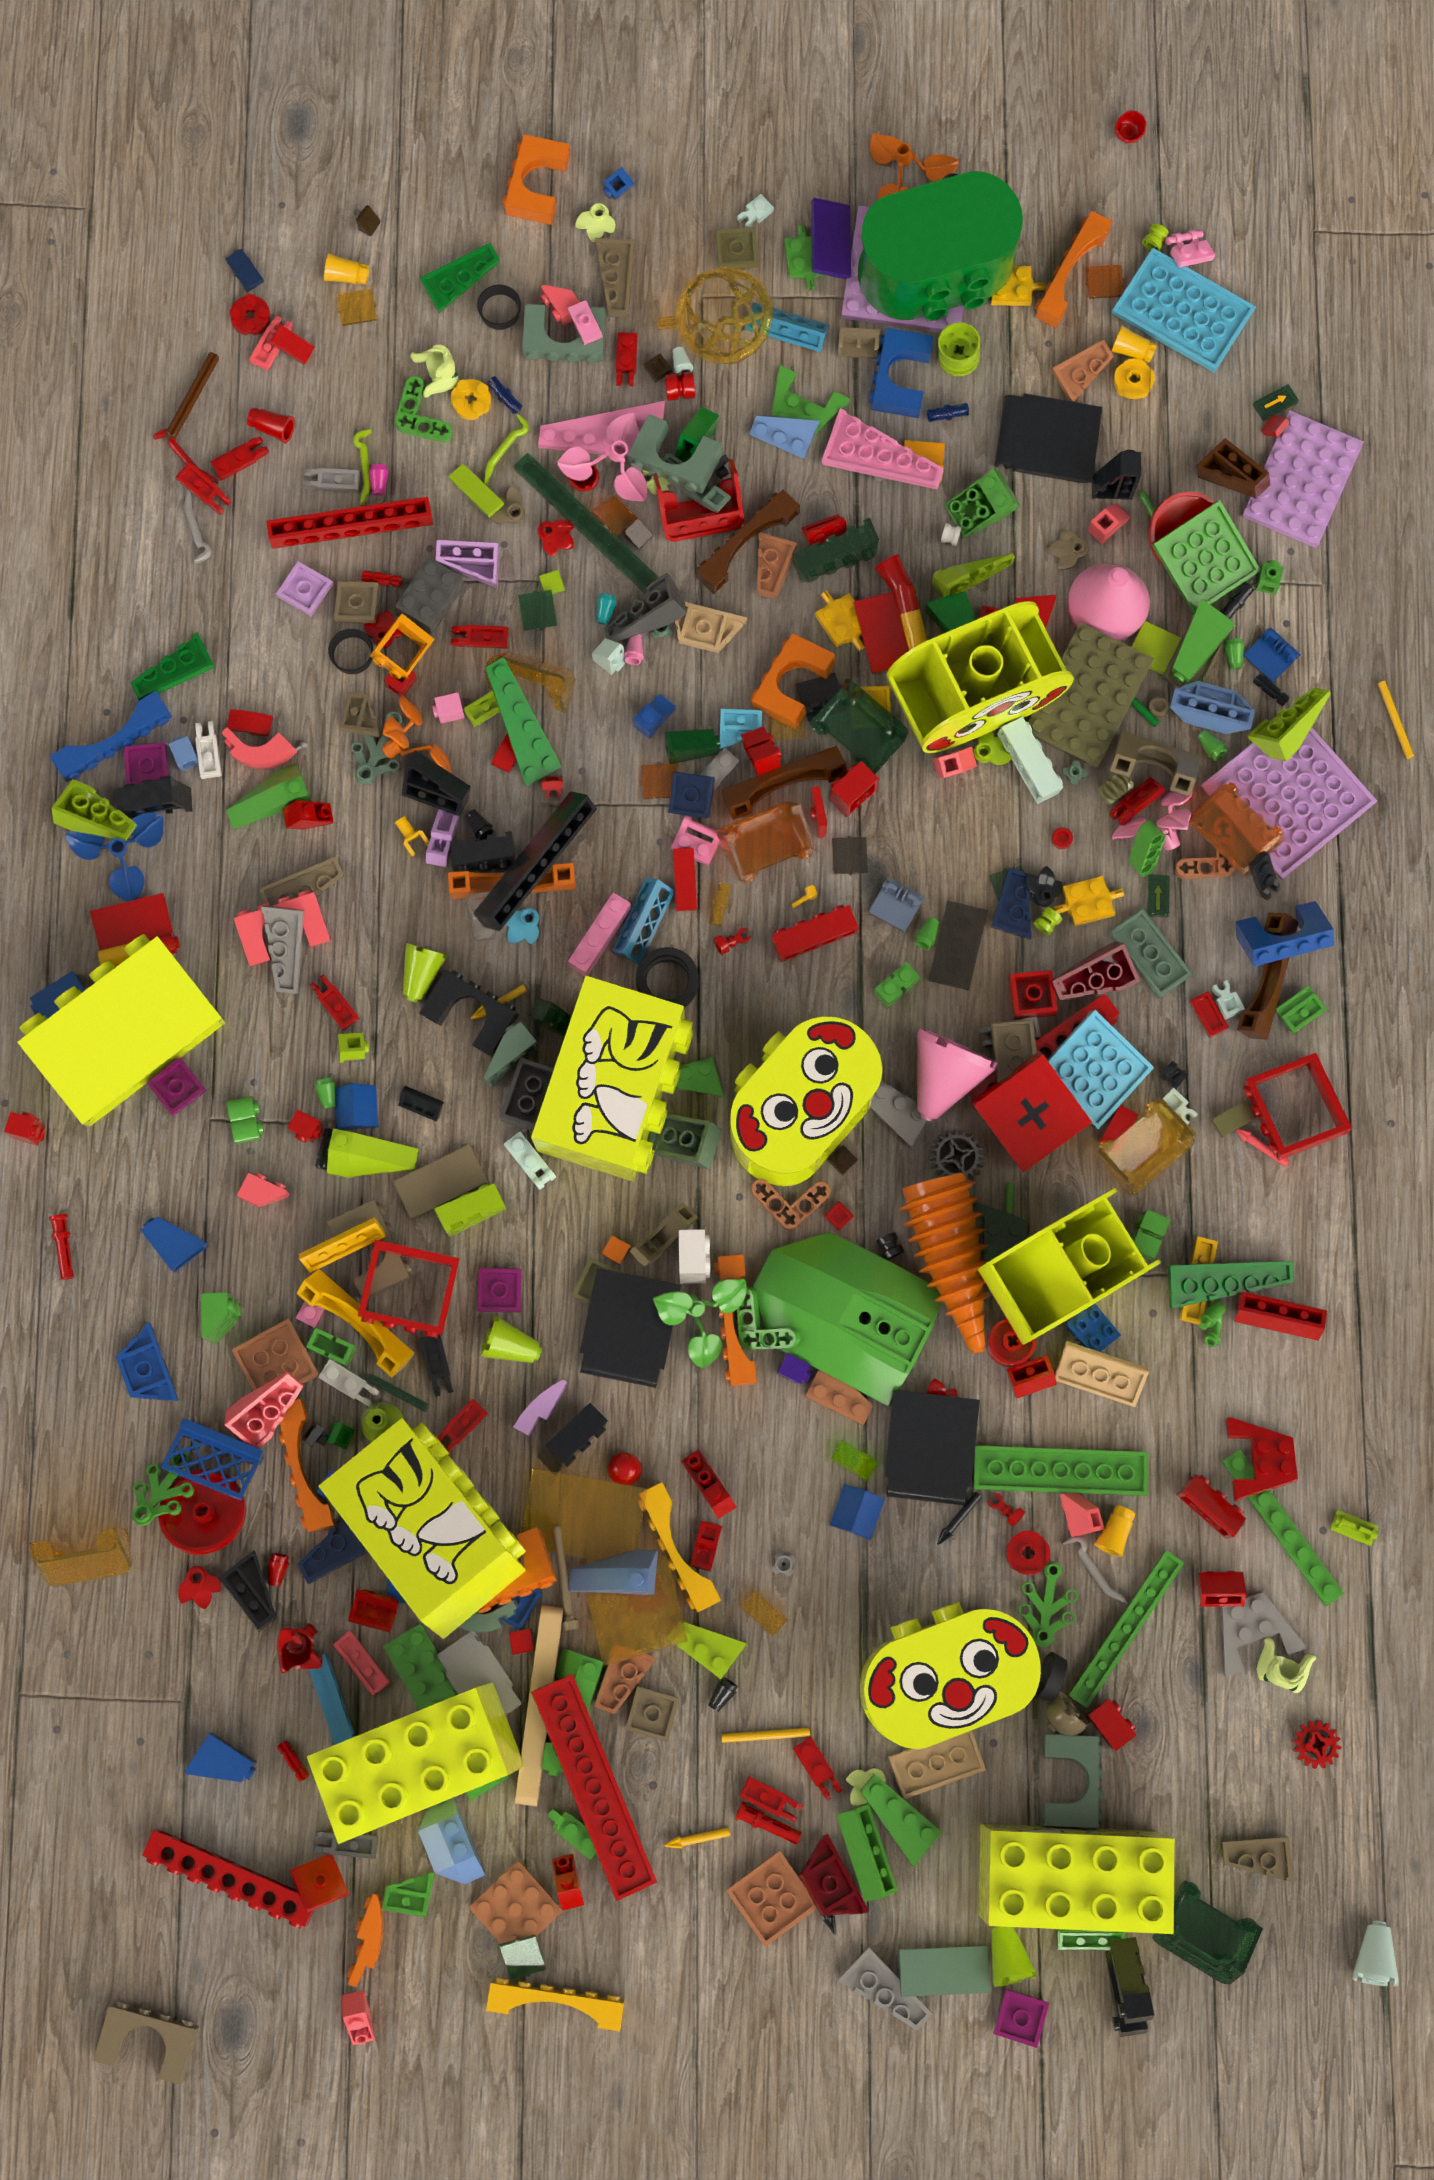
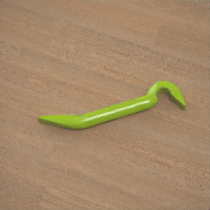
(504, 447)
(364, 463)

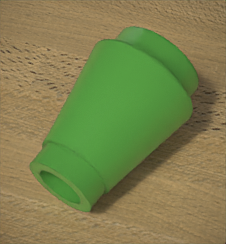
(1235, 651)
(1213, 747)
(927, 934)
(326, 1092)

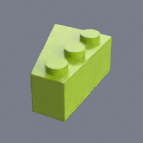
(470, 1209)
(711, 1649)

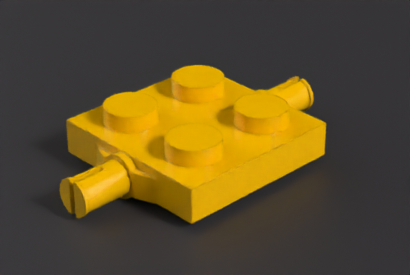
(1018, 289)
(840, 620)
(1088, 901)

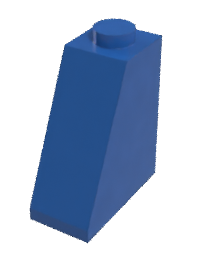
(172, 1243)
(221, 1761)

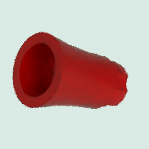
(272, 423)
(893, 572)

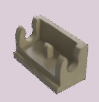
(858, 342)

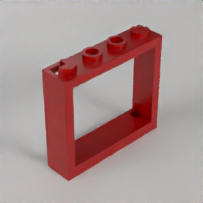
(1327, 1093)
(391, 1322)

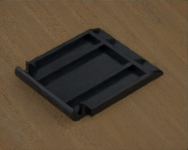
(1049, 437)
(623, 1329)
(931, 1447)

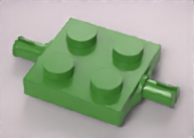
(799, 257)

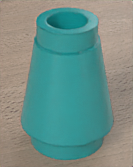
(605, 608)

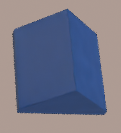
(356, 1107)
(857, 1511)

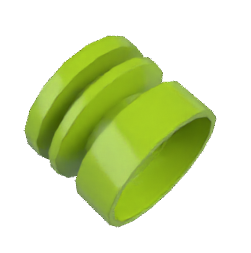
(959, 349)

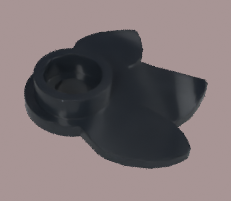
(1043, 883)

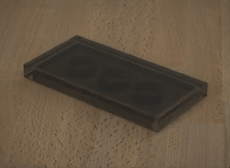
(958, 945)

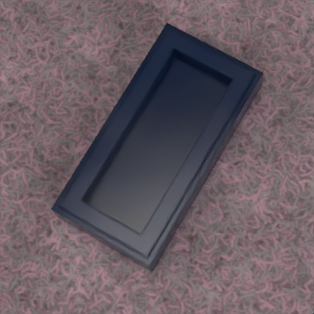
(244, 270)

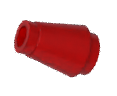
(277, 1569)

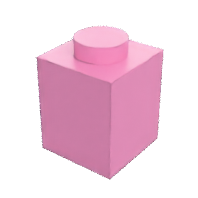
(448, 708)

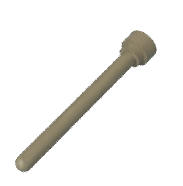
(569, 1621)

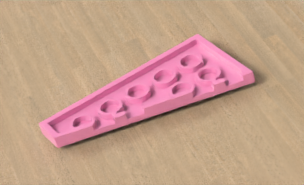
(591, 430)
(871, 452)

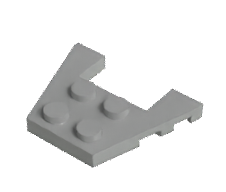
(1251, 1623)

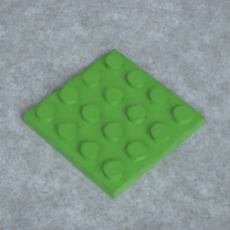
(1206, 556)

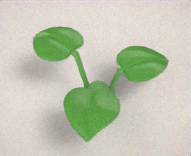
(674, 1305)

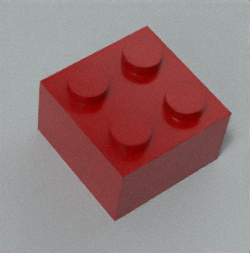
(853, 788)
(1032, 994)

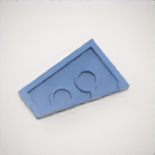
(785, 433)

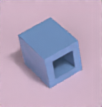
(184, 753)

